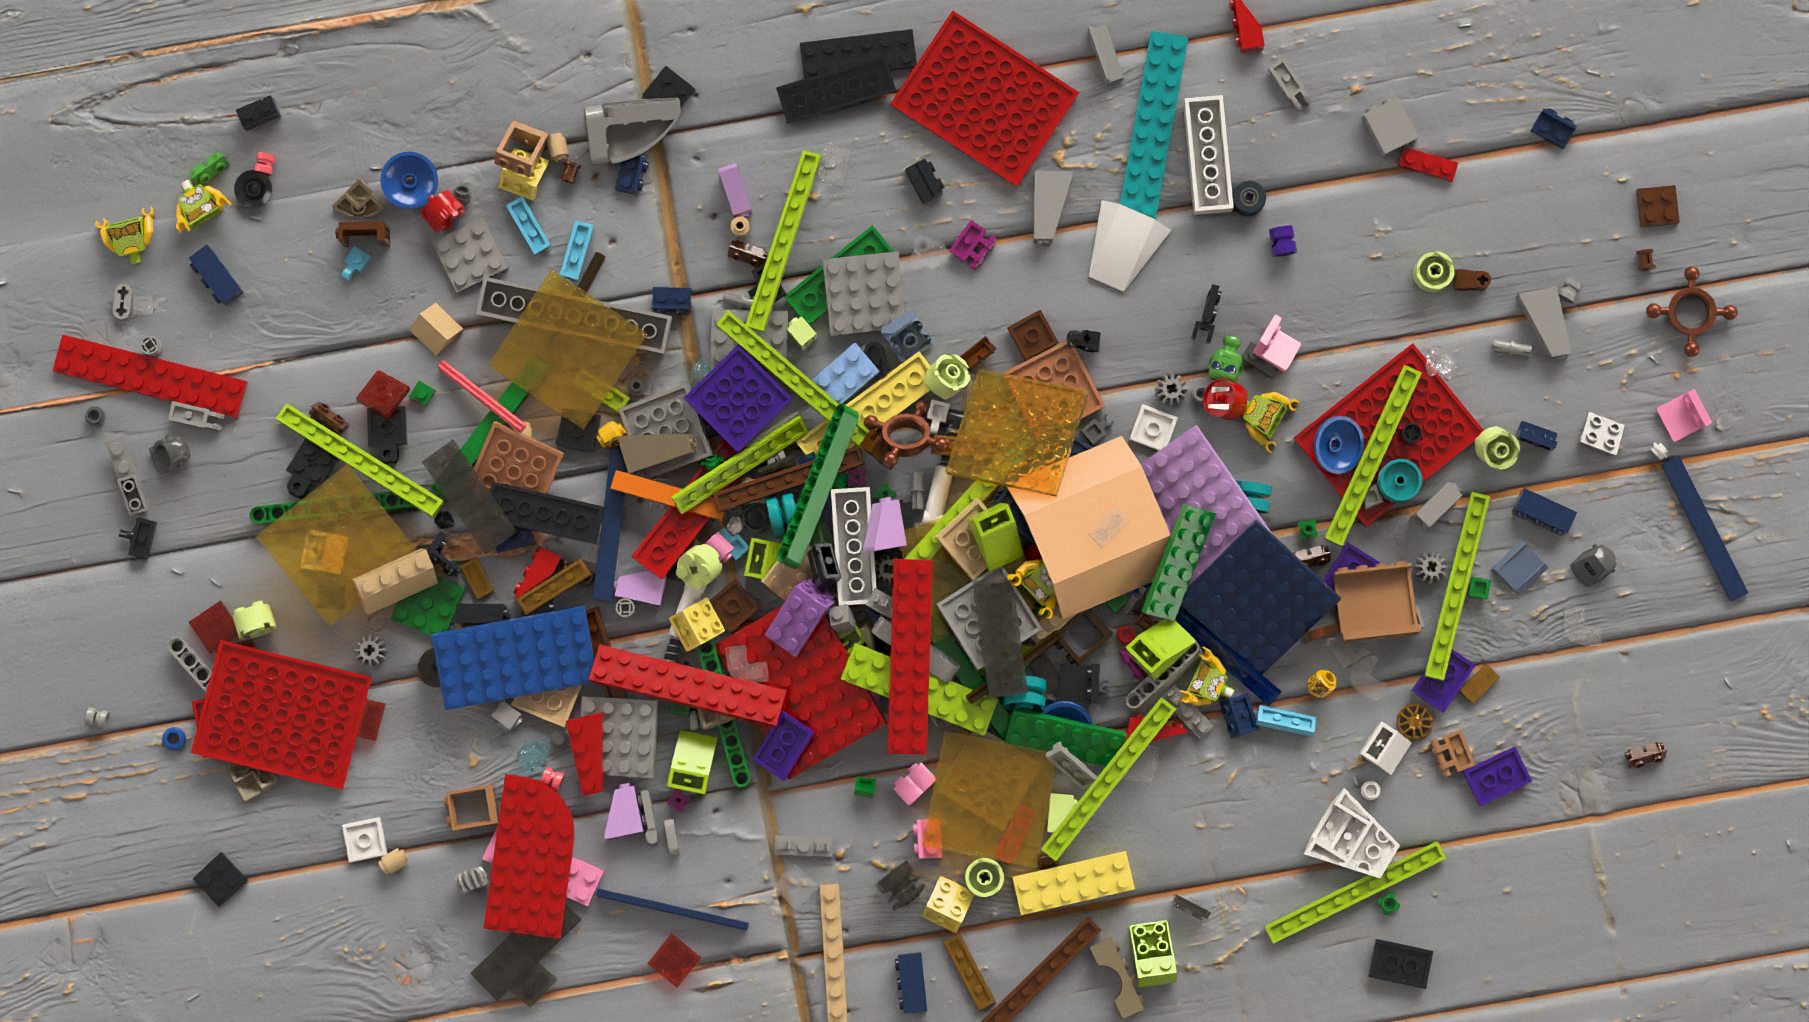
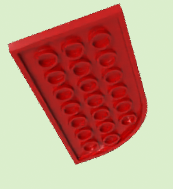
(530, 860)

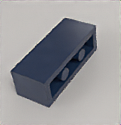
(215, 275)
(1544, 512)
(911, 982)

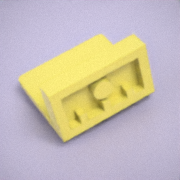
(521, 184)
(697, 624)
(948, 904)

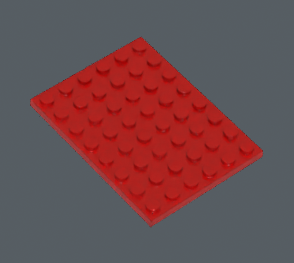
(984, 98)
(1433, 406)
(813, 687)
(281, 714)

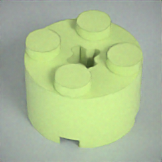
(1444, 271)
(947, 376)
(1497, 447)
(699, 566)
(254, 620)
(993, 871)

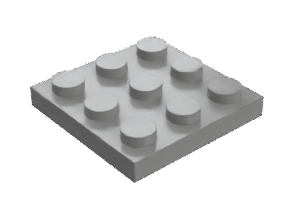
(470, 255)

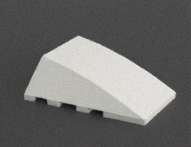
(1123, 244)
(1352, 838)

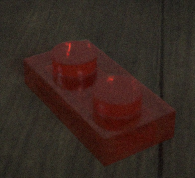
(371, 720)

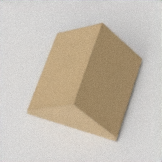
(435, 329)

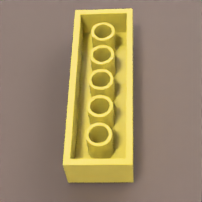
(1073, 882)

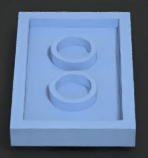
(846, 374)

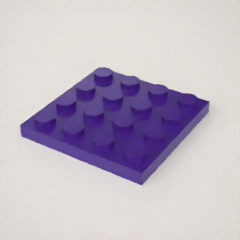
(737, 398)

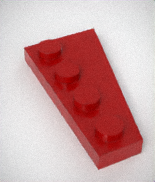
(586, 742)

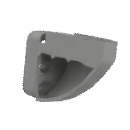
(628, 127)

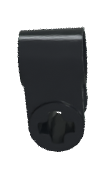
(1085, 340)

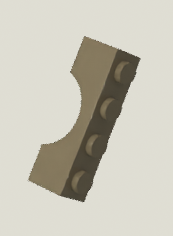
(1127, 1001)

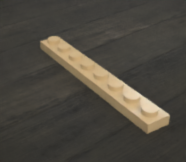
(833, 953)

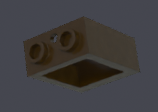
(1071, 656)

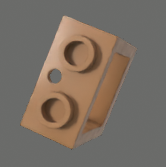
(525, 135)
(491, 802)

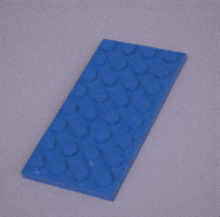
(513, 657)

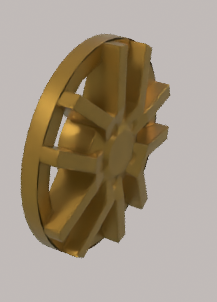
(1414, 721)

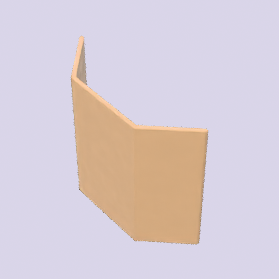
(1060, 527)

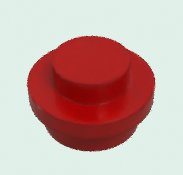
(1125, 635)

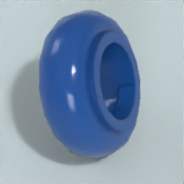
(182, 738)

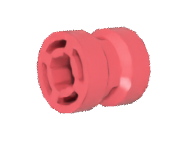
(265, 163)
(552, 778)

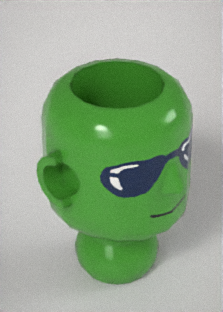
(1226, 362)

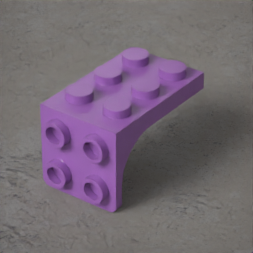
(800, 616)

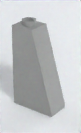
(1049, 199)
(1547, 321)

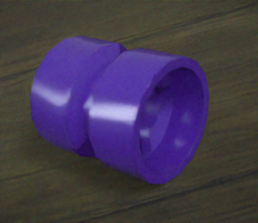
(1283, 242)

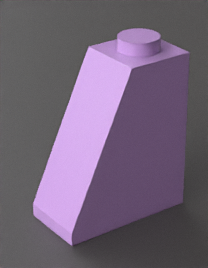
(735, 191)
(885, 526)
(641, 587)
(624, 813)

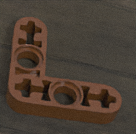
(1321, 632)

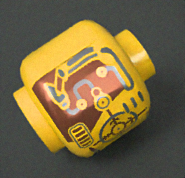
(608, 434)
(1321, 683)

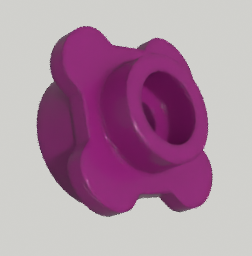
(856, 472)
(683, 800)

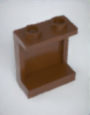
(377, 229)

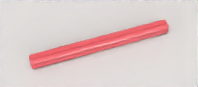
(483, 397)

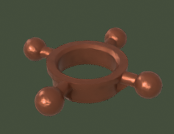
(1728, 312)
(906, 421)

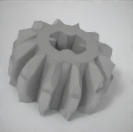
(1168, 383)
(1436, 570)
(887, 576)
(374, 655)
(471, 880)

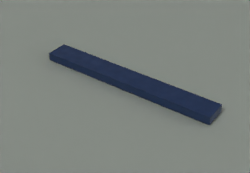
(1704, 528)
(609, 532)
(672, 909)

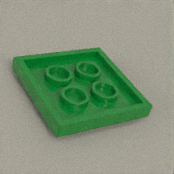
(431, 608)

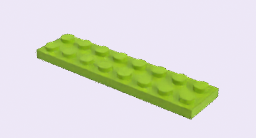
(945, 701)

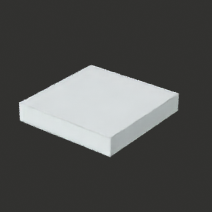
(1153, 428)
(364, 839)

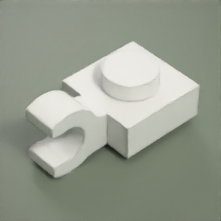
(937, 413)

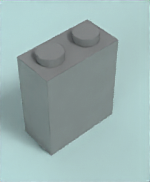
(1389, 126)
(1437, 505)

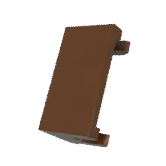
(875, 446)

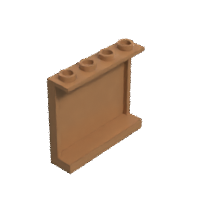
(1375, 602)

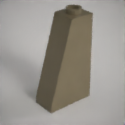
(648, 451)

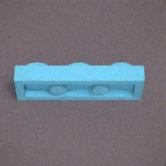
(528, 225)
(576, 250)
(1286, 720)

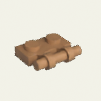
(1458, 751)

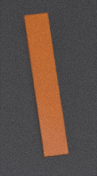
(660, 493)

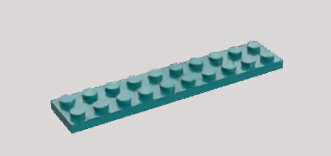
(1153, 123)

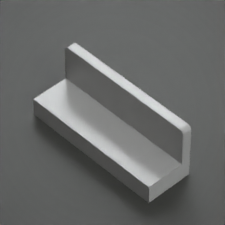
(1105, 54)

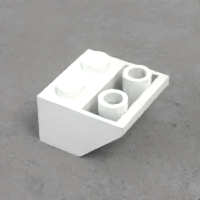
(1385, 748)

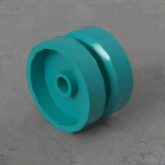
(1409, 475)
(1254, 491)
(779, 514)
(1032, 700)

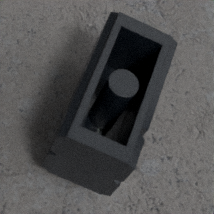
(258, 113)
(924, 181)
(824, 565)

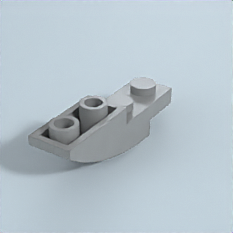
(127, 475)

